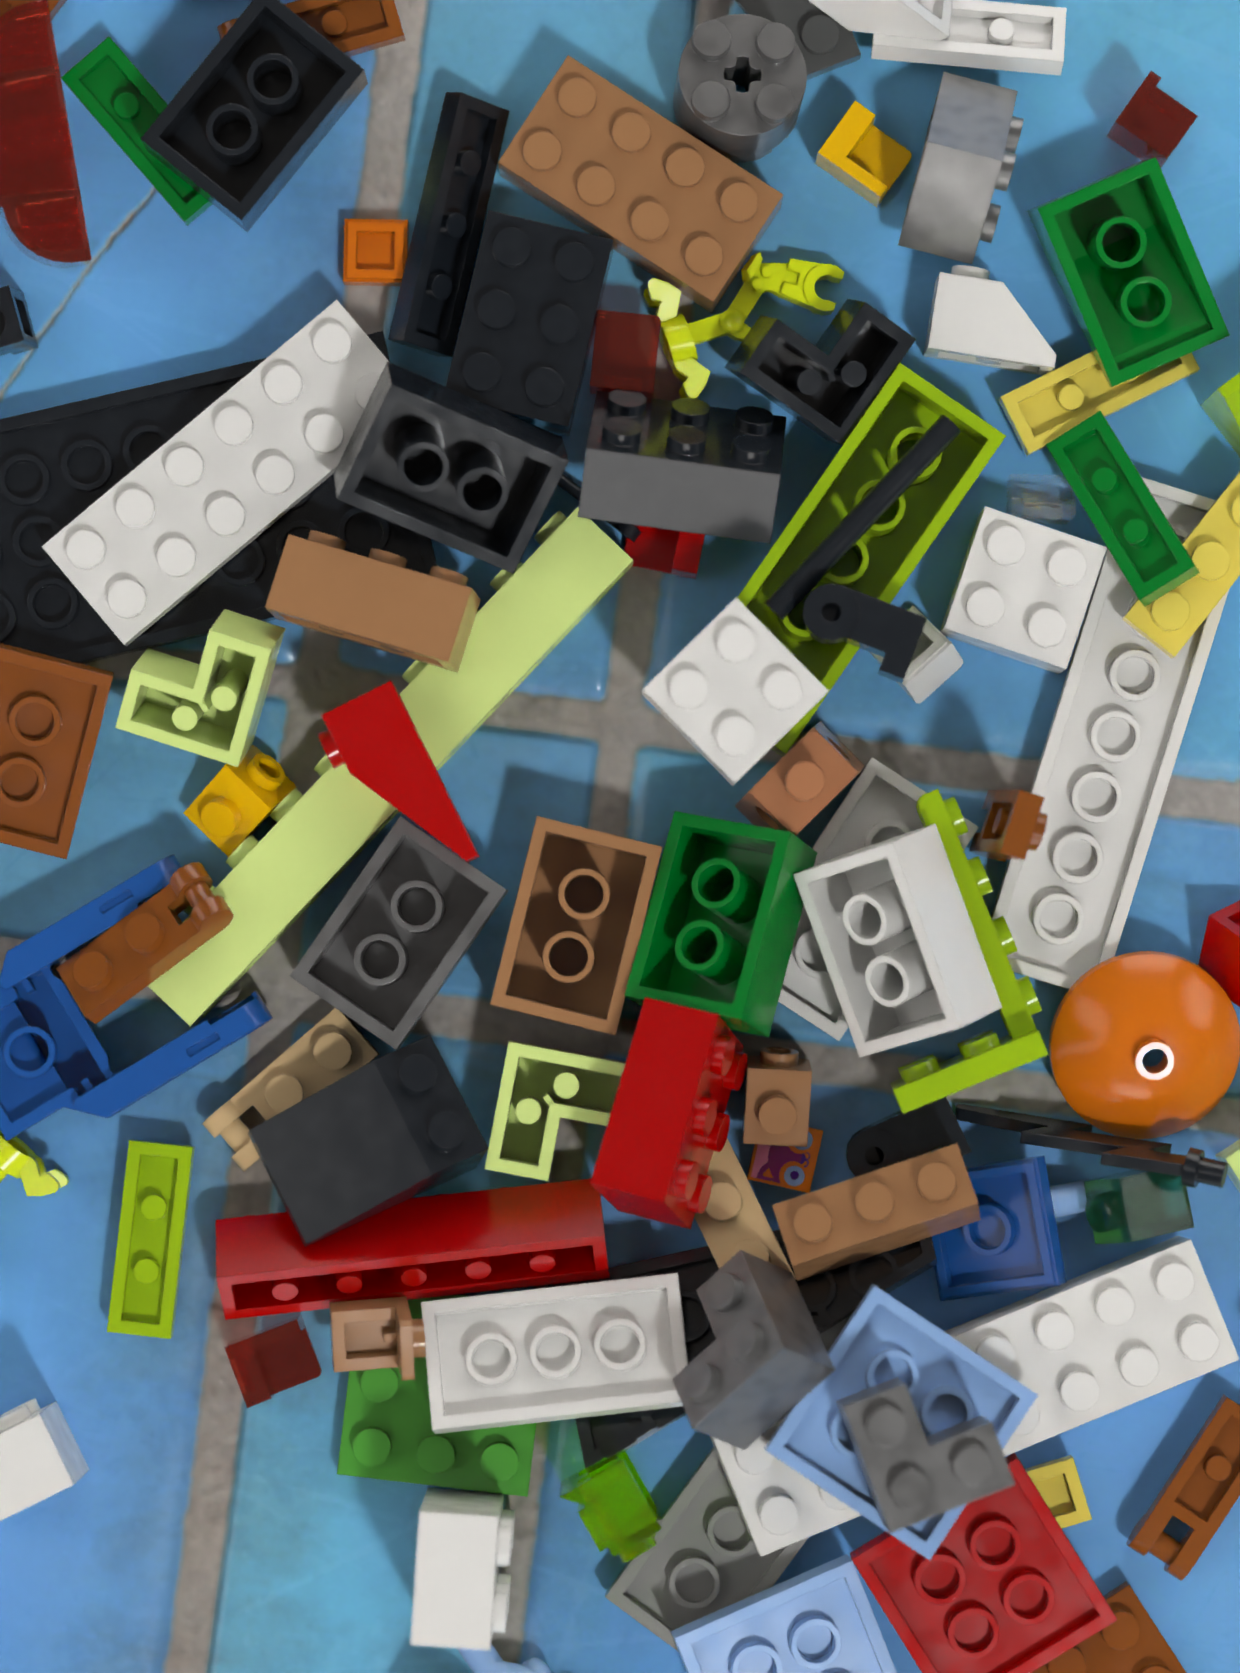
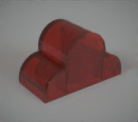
(37, 160)

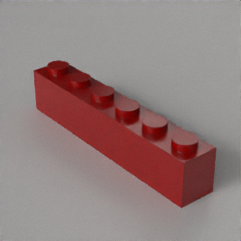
(416, 1250)

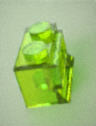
(615, 1507)

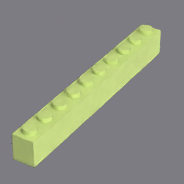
(339, 814)

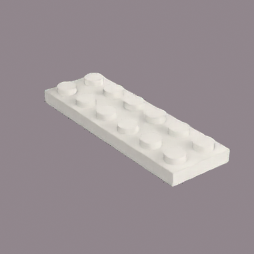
(222, 477)

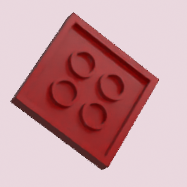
(996, 1591)

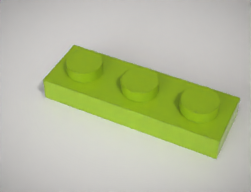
(150, 1239)

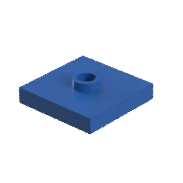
(1011, 1244)

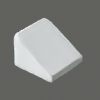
(931, 663)

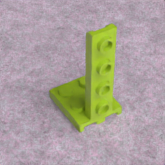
(982, 1054)

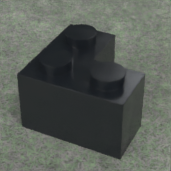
(828, 382)

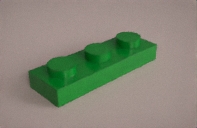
(126, 109)
(1122, 508)

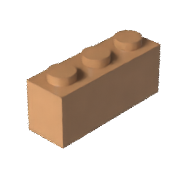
(374, 600)
(877, 1212)

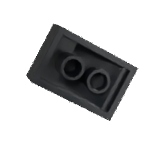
(369, 1141)

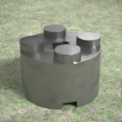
(744, 53)

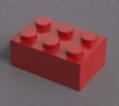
(669, 1114)

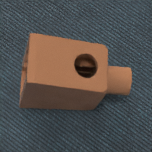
(801, 782)

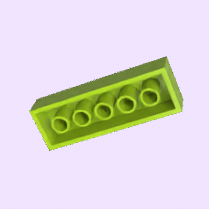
(898, 539)

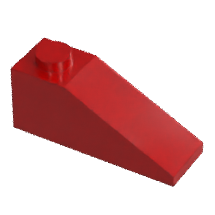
(389, 757)

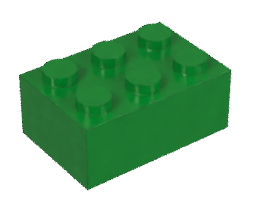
(721, 920)

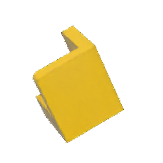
(863, 155)

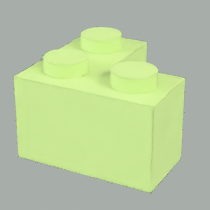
(209, 704)
(535, 1093)

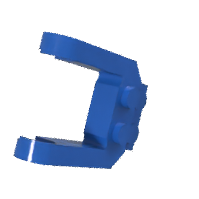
(50, 1048)

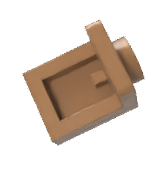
(777, 1098)
(375, 1336)

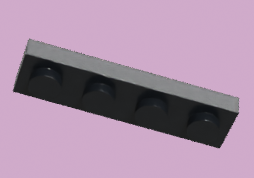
(448, 224)

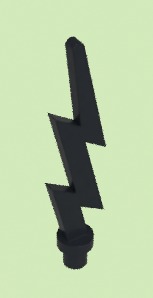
(1113, 1149)

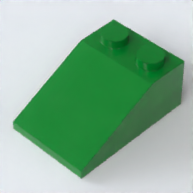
(1129, 271)

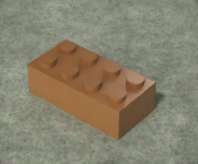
(640, 183)

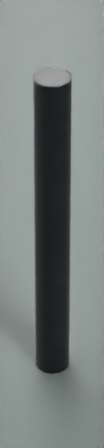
(862, 517)

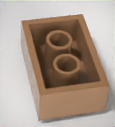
(576, 925)

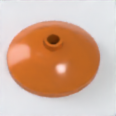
(1121, 1014)

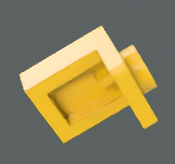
(239, 799)

